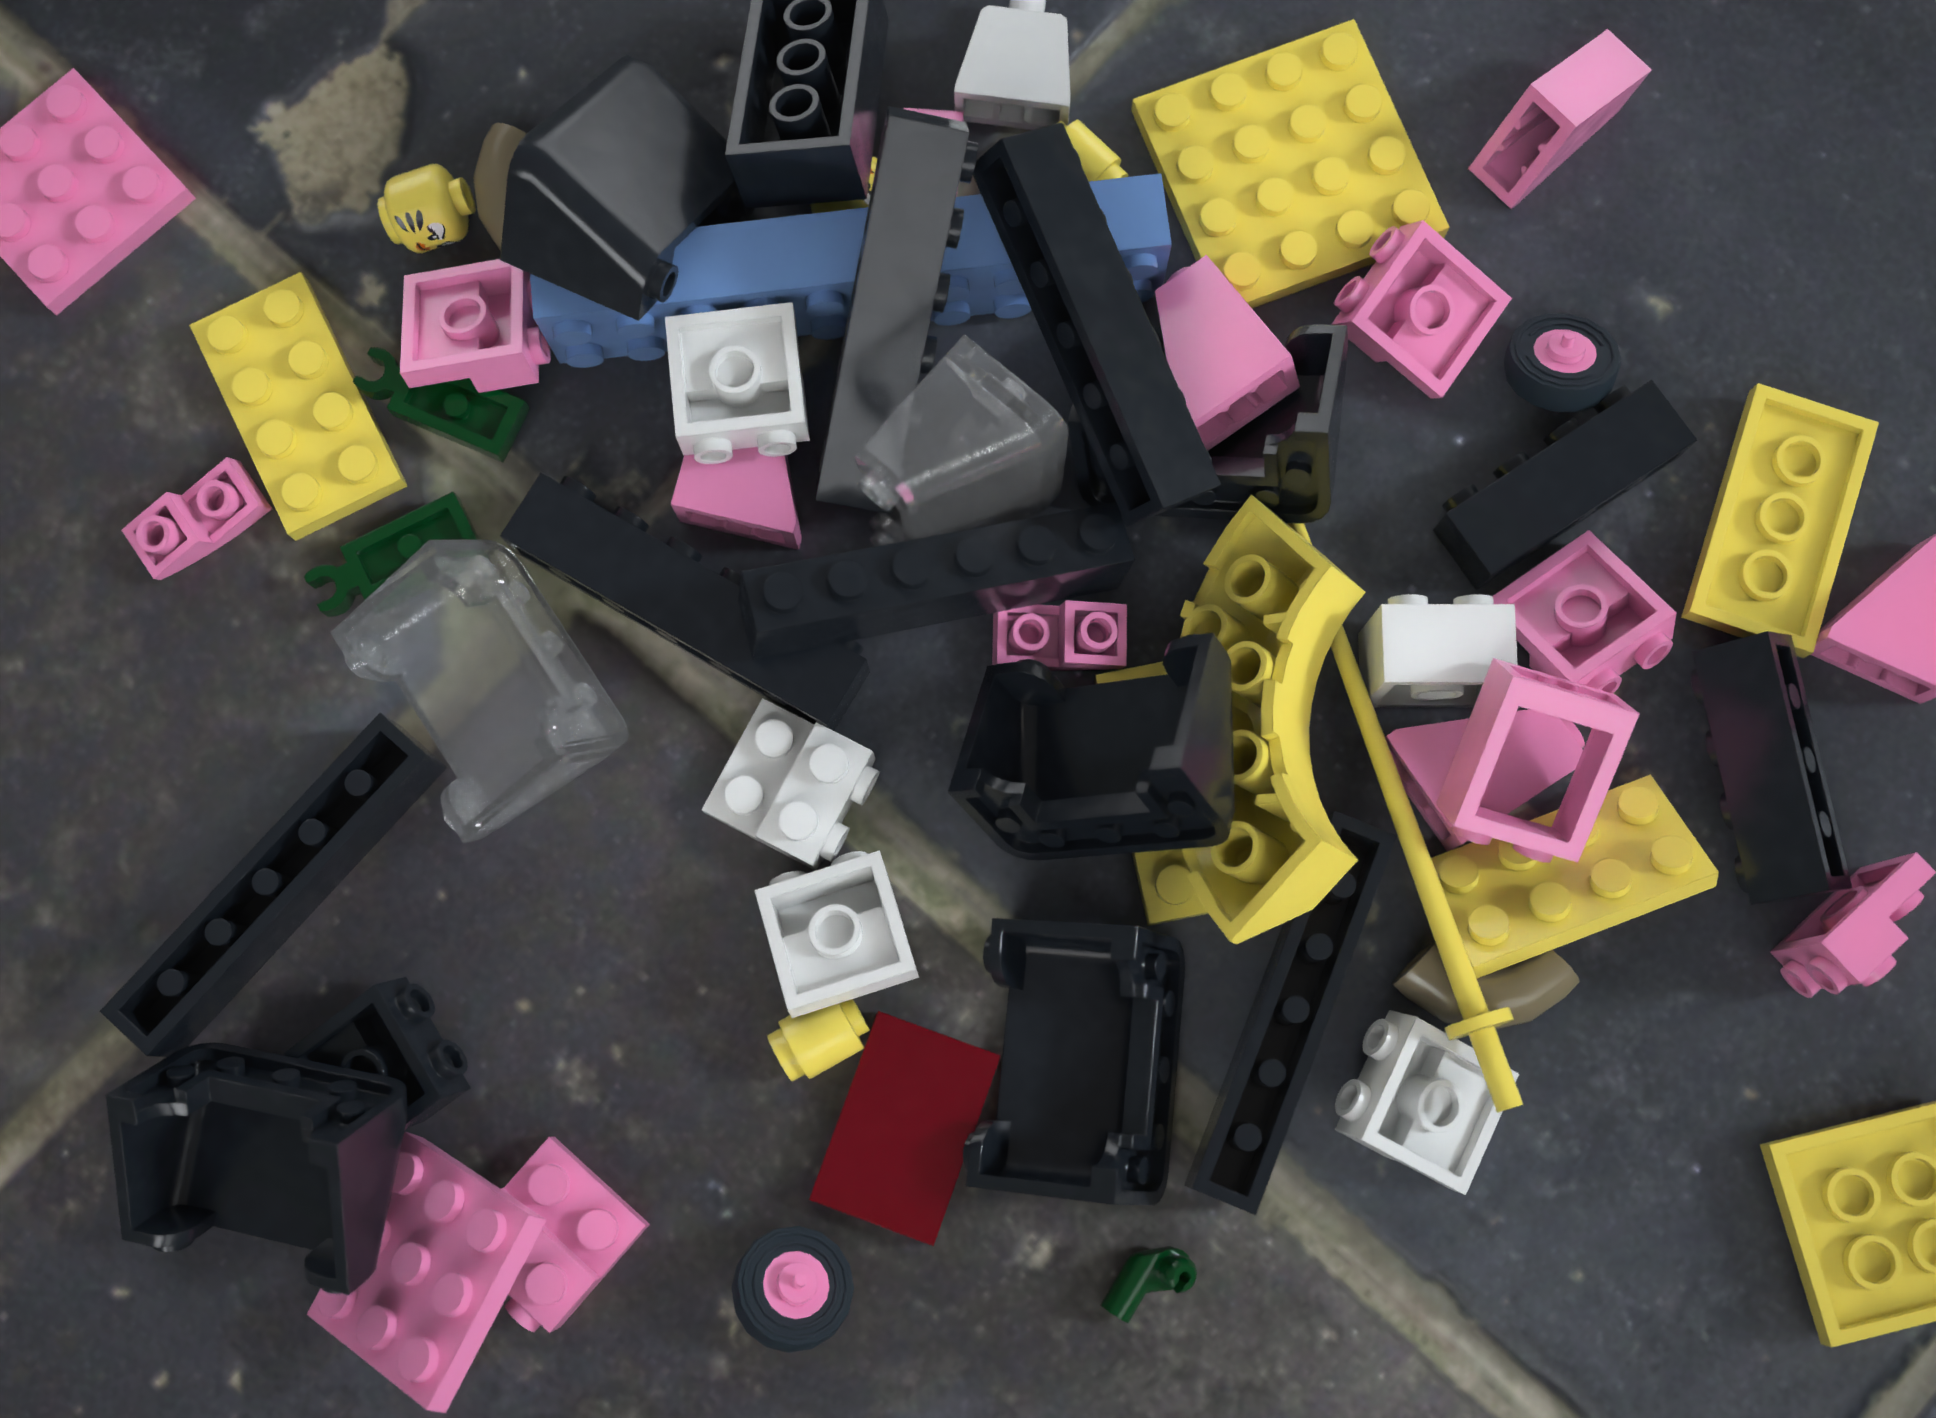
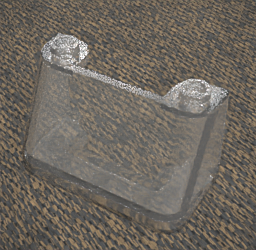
(963, 452)
(485, 678)

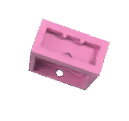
(1500, 696)

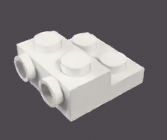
(737, 382)
(792, 785)
(835, 932)
(1420, 1101)

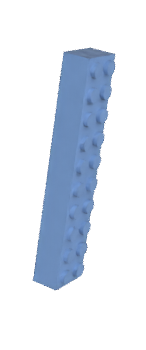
(815, 266)

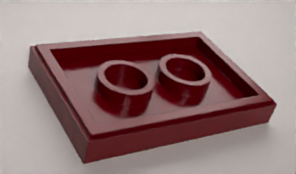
(905, 1128)

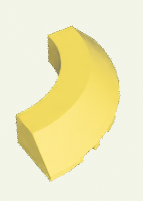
(1276, 616)

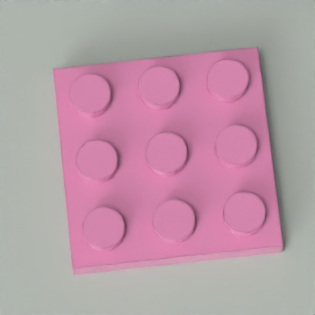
(77, 192)
(438, 1277)

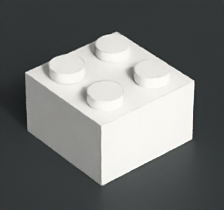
(1434, 651)

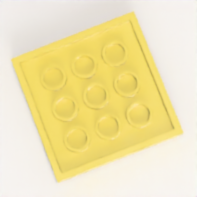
(1287, 163)

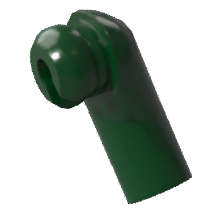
(1146, 1273)

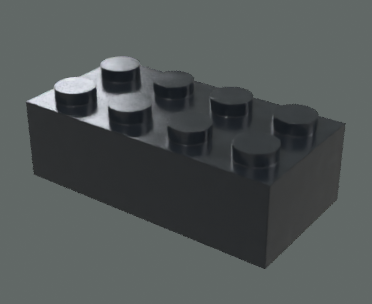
(807, 101)

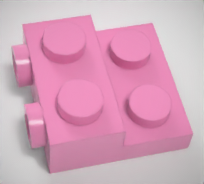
(1420, 307)
(471, 326)
(1588, 616)
(1854, 929)
(579, 1242)

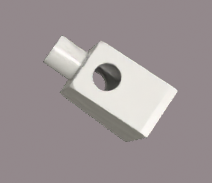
(1016, 68)

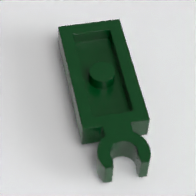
(449, 409)
(384, 550)

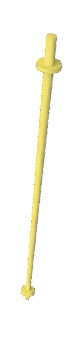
(1477, 1020)

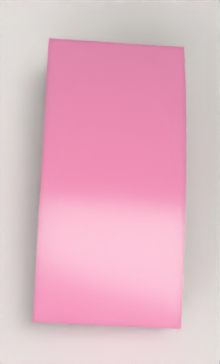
(198, 522)
(1063, 636)

